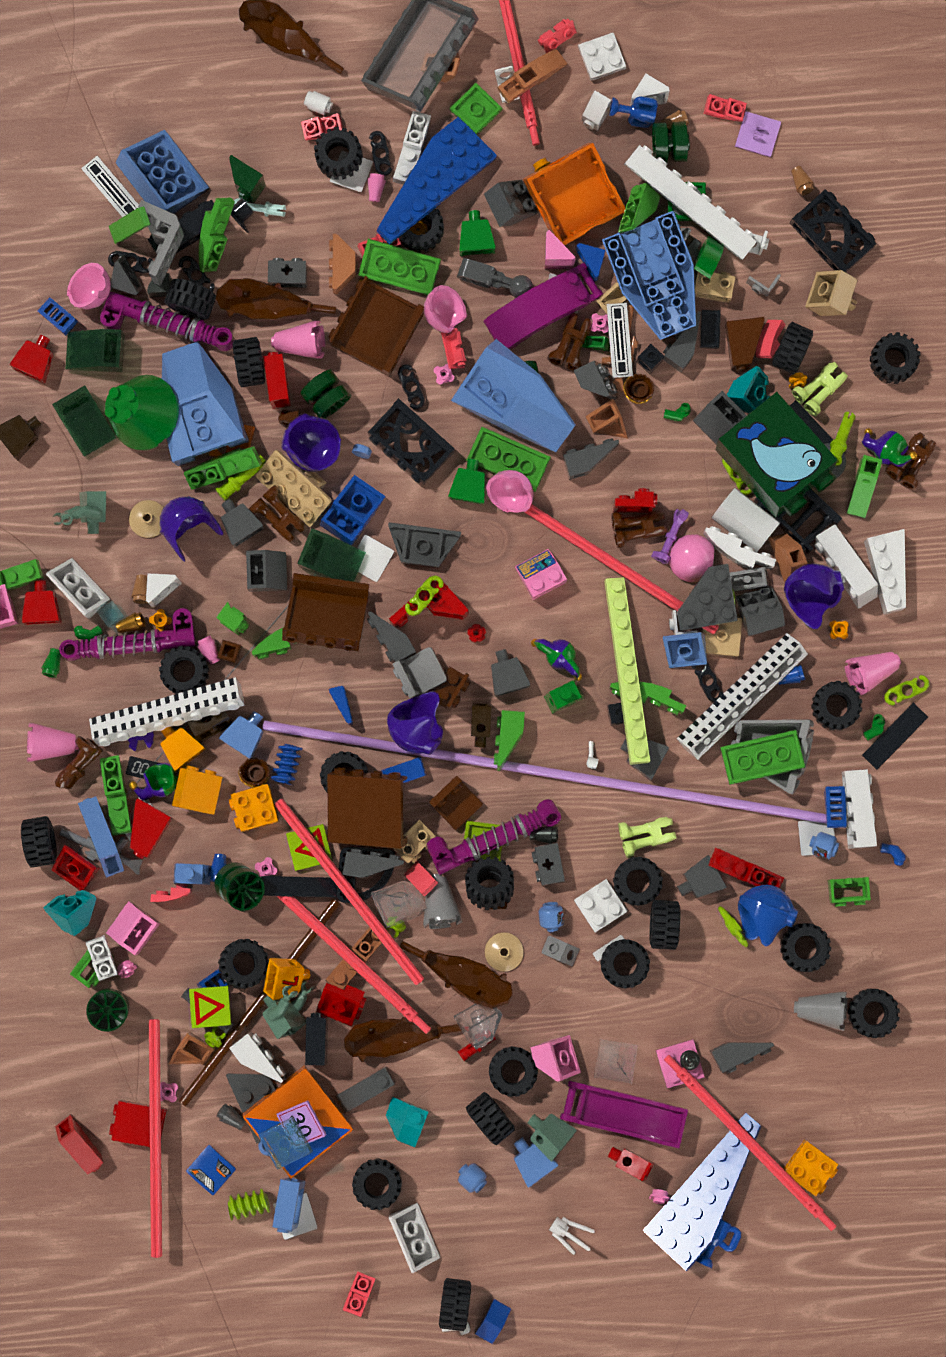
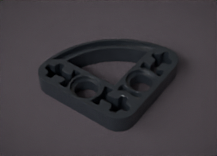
(379, 885)

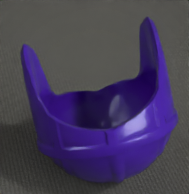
(311, 442)
(182, 515)
(812, 591)
(415, 724)

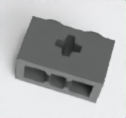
(297, 276)
(555, 873)

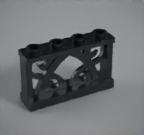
(807, 227)
(406, 416)

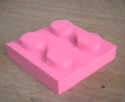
(675, 1052)

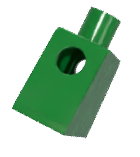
(476, 236)
(469, 484)
(563, 696)

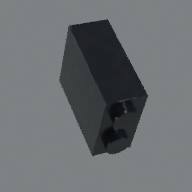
(316, 1039)

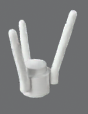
(560, 1228)

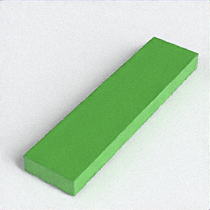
(129, 225)

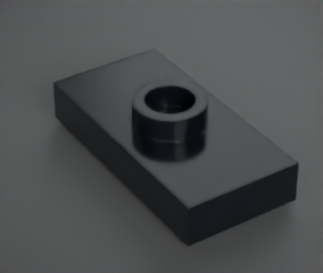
(710, 329)

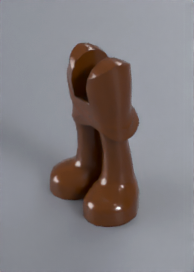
(558, 356)
(909, 479)
(287, 516)
(645, 521)
(75, 769)

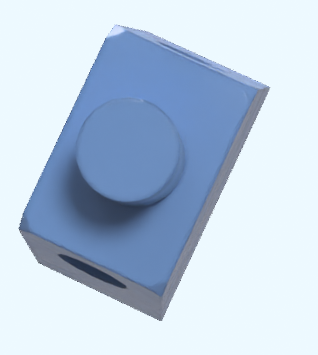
(244, 734)
(191, 874)
(532, 1162)

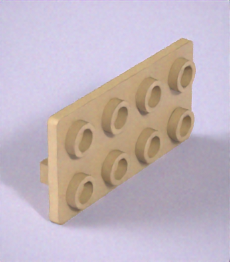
(297, 487)

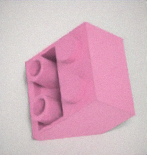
(132, 928)

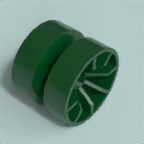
(676, 141)
(324, 392)
(239, 886)
(107, 1009)

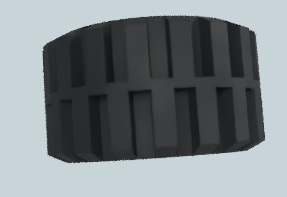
(334, 139)
(427, 240)
(190, 299)
(899, 343)
(792, 348)
(248, 362)
(173, 658)
(853, 705)
(338, 759)
(38, 841)
(650, 869)
(486, 870)
(664, 924)
(822, 947)
(260, 963)
(612, 975)
(890, 1013)
(500, 1083)
(490, 1118)
(372, 1201)
(455, 1304)

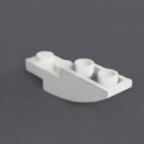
(412, 146)
(730, 547)

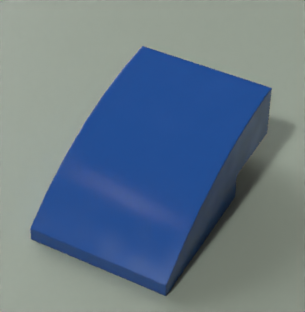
(352, 510)

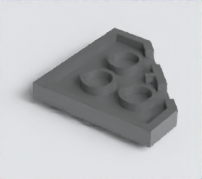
(709, 601)

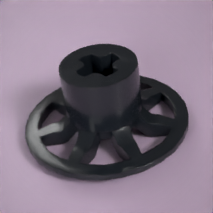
(241, 213)

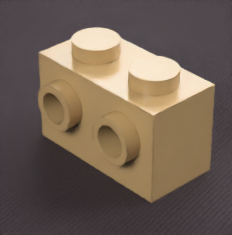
(716, 288)
(417, 840)

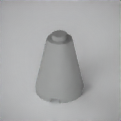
(441, 906)
(823, 1009)

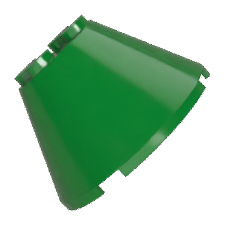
(142, 411)

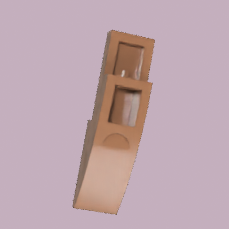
(532, 74)
(364, 950)

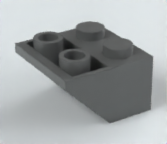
(510, 202)
(595, 379)
(719, 417)
(266, 570)
(760, 611)

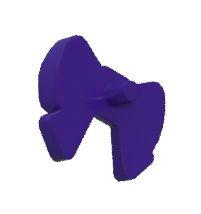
(148, 739)

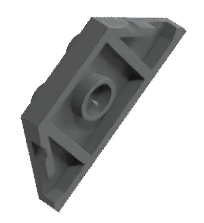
(422, 544)
(249, 1090)

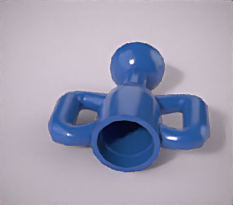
(641, 112)
(721, 1234)

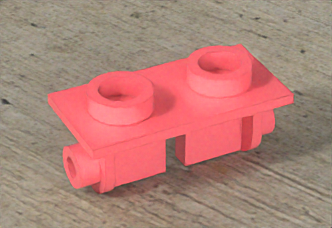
(564, 31)
(453, 351)

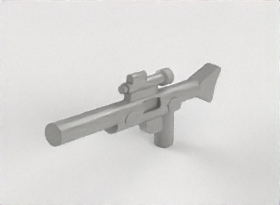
(92, 855)

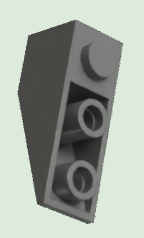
(683, 349)
(584, 461)
(397, 642)
(364, 865)
(734, 1053)

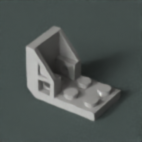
(167, 234)

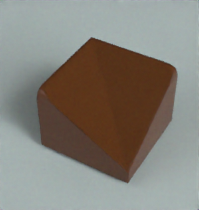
(288, 416)
(229, 651)

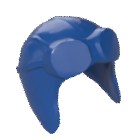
(765, 912)

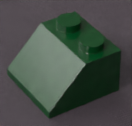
(247, 180)

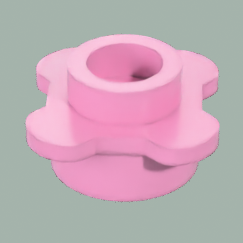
(599, 328)
(443, 379)
(266, 863)
(126, 969)
(172, 1088)
(659, 1196)

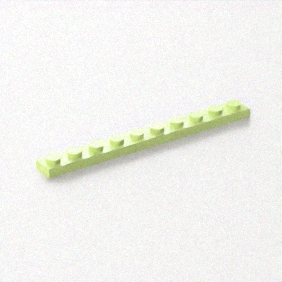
(627, 671)

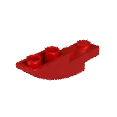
(743, 870)

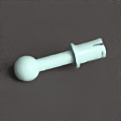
(268, 208)

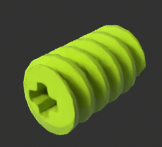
(247, 1204)

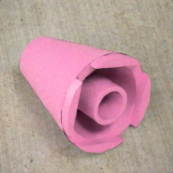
(301, 340)
(870, 670)
(49, 743)

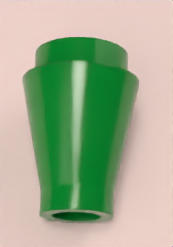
(51, 665)

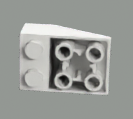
(253, 1055)

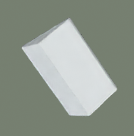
(745, 519)
(78, 587)
(414, 1237)

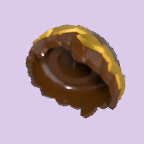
(638, 388)
(254, 772)

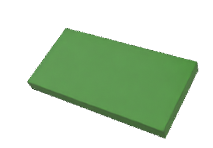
(399, 267)
(501, 453)
(762, 757)

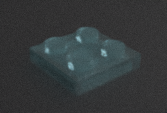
(285, 1143)

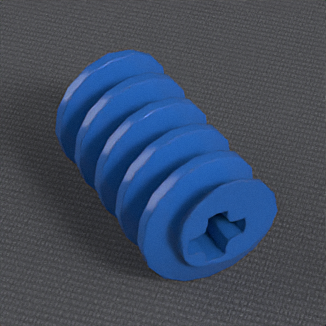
(286, 764)

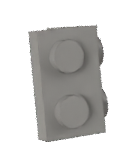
(419, 673)

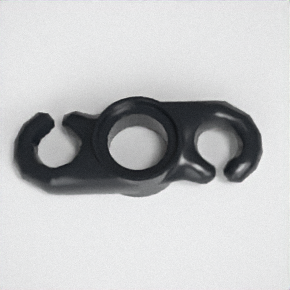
(381, 145)
(138, 267)
(195, 267)
(411, 378)
(708, 689)

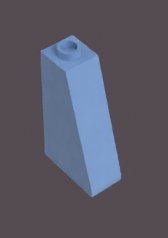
(101, 836)

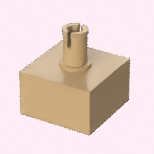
(832, 293)

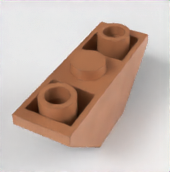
(342, 264)
(788, 554)

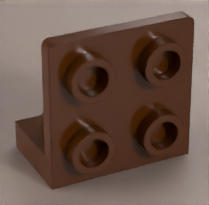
(452, 688)
(455, 803)

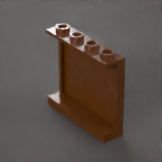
(376, 326)
(326, 612)
(365, 808)

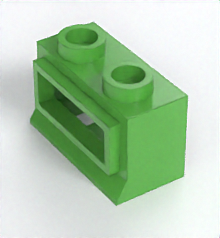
(233, 619)
(849, 882)
(80, 967)

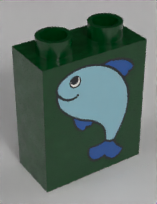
(777, 456)

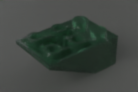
(95, 350)
(84, 421)
(330, 557)

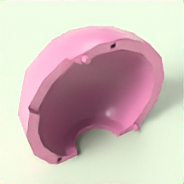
(89, 286)
(444, 309)
(510, 491)
(691, 557)

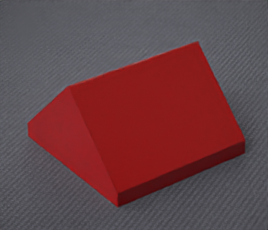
(75, 868)

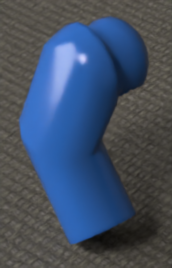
(895, 851)

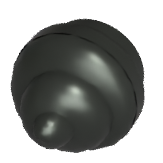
(689, 1060)

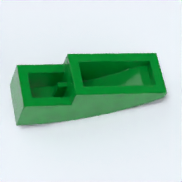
(708, 257)

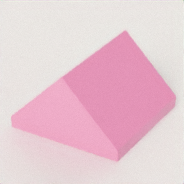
(556, 254)

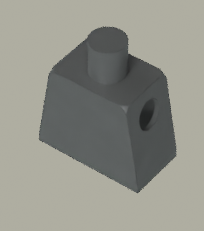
(239, 523)
(508, 674)
(656, 752)
(701, 879)

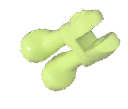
(823, 379)
(652, 828)

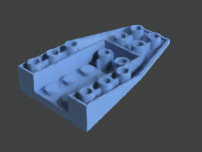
(656, 274)
(514, 398)
(206, 405)

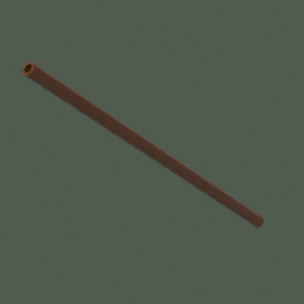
(251, 1012)

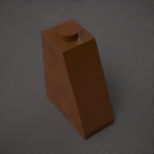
(742, 341)

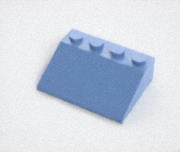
(161, 173)

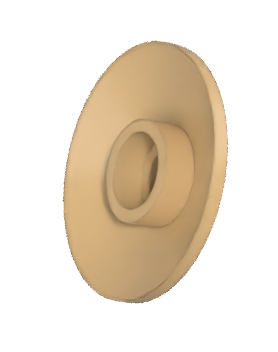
(144, 528)
(501, 941)

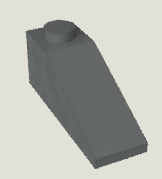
(365, 1089)

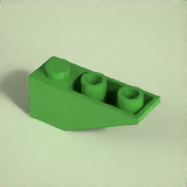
(641, 204)
(864, 485)
(511, 731)

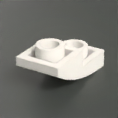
(101, 957)

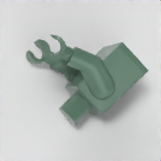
(91, 511)
(284, 1015)

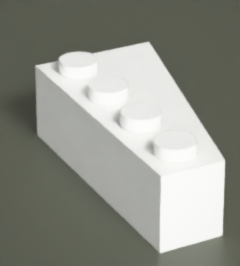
(841, 557)
(887, 564)
(859, 809)

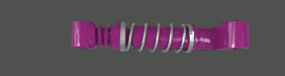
(145, 313)
(134, 643)
(473, 848)

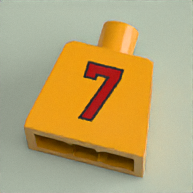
(284, 973)

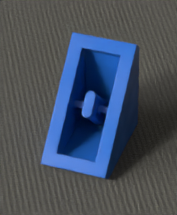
(592, 257)
(493, 1321)

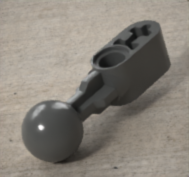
(488, 277)

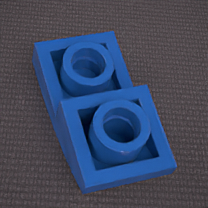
(412, 769)

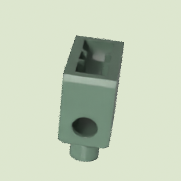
(550, 1134)

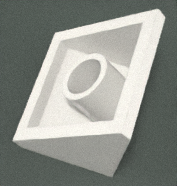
(651, 88)
(159, 587)

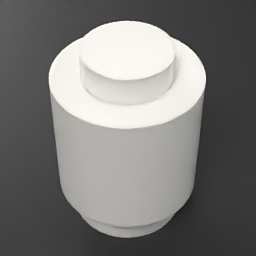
(318, 102)

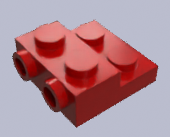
(641, 502)
(341, 1004)

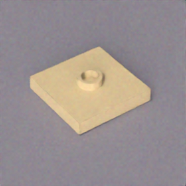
(725, 640)

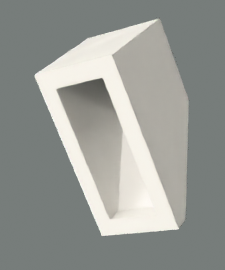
(596, 111)

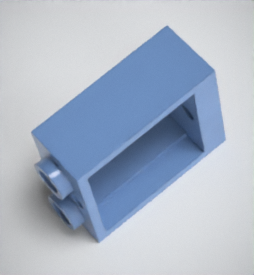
(288, 1204)

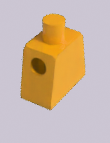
(180, 747)

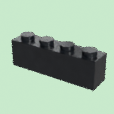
(191, 226)

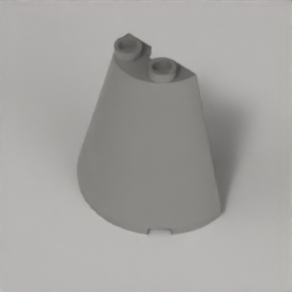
(755, 729)

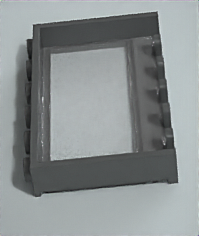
(419, 51)

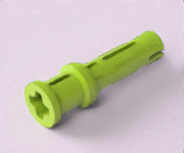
(839, 444)
(234, 483)

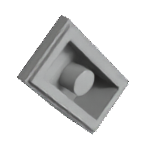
(749, 579)

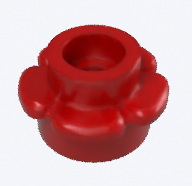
(481, 632)

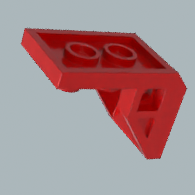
(446, 606)

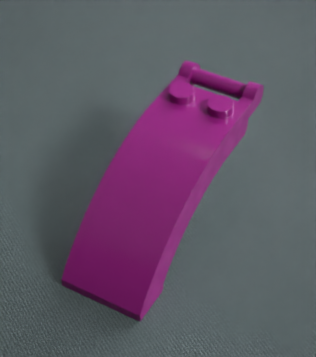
(542, 306)
(626, 1114)

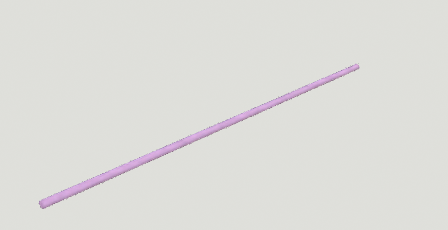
(552, 773)

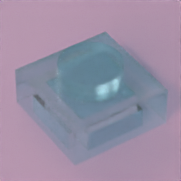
(110, 614)

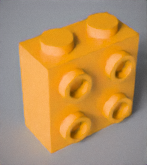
(197, 790)
(253, 808)
(811, 1168)

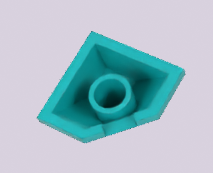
(749, 390)
(72, 912)
(406, 1120)

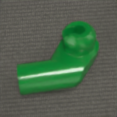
(678, 415)
(82, 633)
(877, 727)

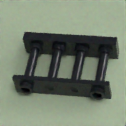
(816, 505)

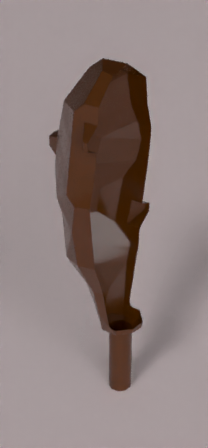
(281, 31)
(261, 300)
(470, 979)
(388, 1036)

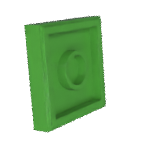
(476, 108)

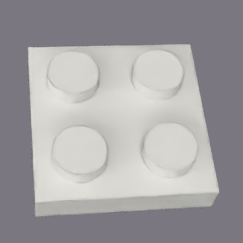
(602, 56)
(600, 905)

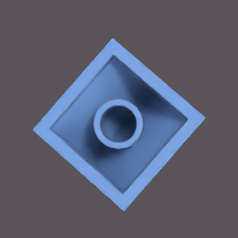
(685, 649)

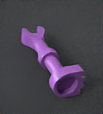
(662, 556)

